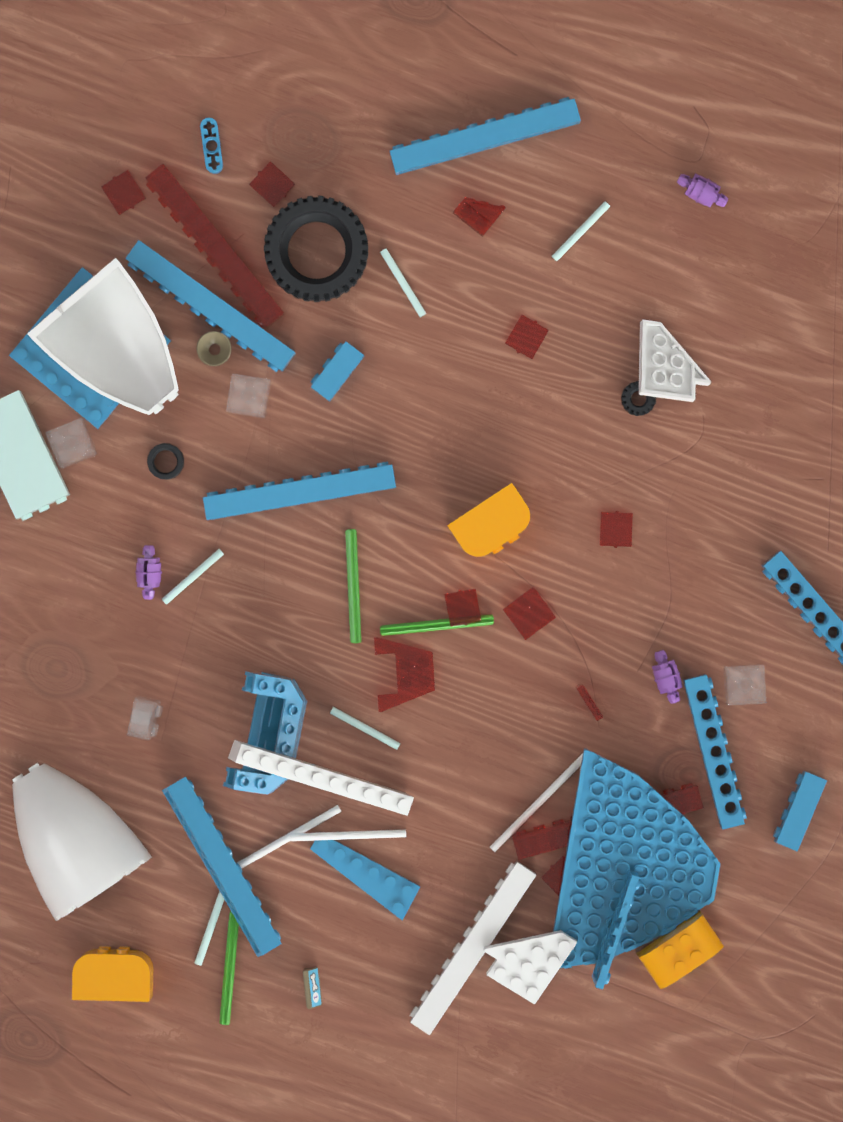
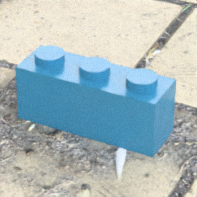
(336, 370)

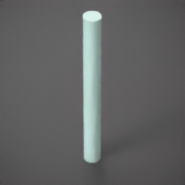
(580, 231)
(403, 283)
(192, 576)
(365, 728)
(209, 930)

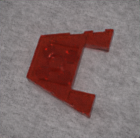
(413, 672)

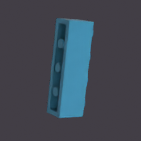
(800, 810)

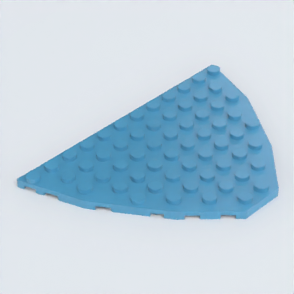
(622, 828)

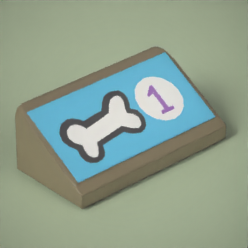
(312, 987)

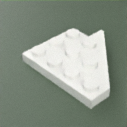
(666, 366)
(529, 962)

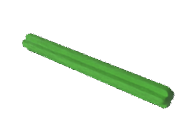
(353, 586)
(432, 625)
(229, 969)

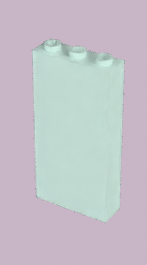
(26, 465)

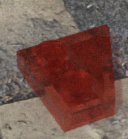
(478, 214)

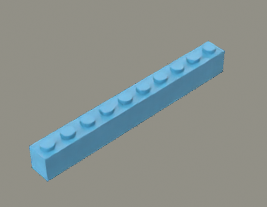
(485, 136)
(211, 306)
(299, 492)
(222, 867)

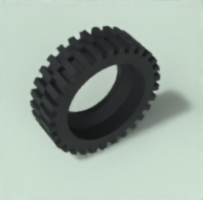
(304, 212)

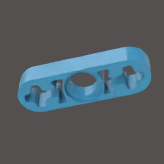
(215, 130)

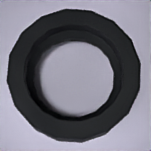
(151, 458)

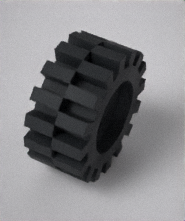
(630, 407)

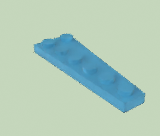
(376, 880)
(600, 973)

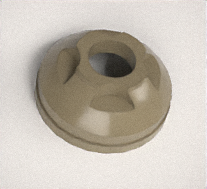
(213, 338)

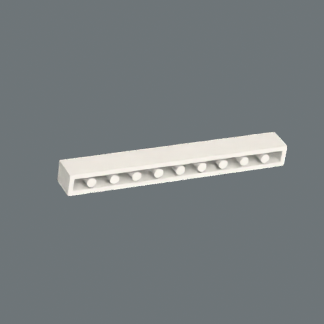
(320, 777)
(471, 949)

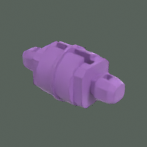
(702, 190)
(148, 572)
(667, 676)

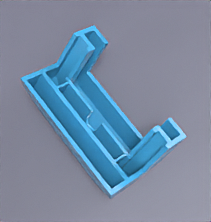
(274, 727)

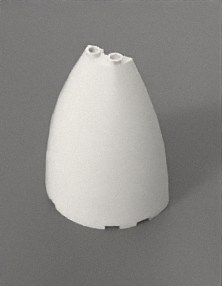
(111, 341)
(71, 839)

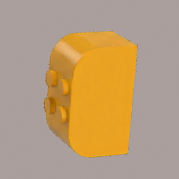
(492, 523)
(680, 950)
(113, 975)

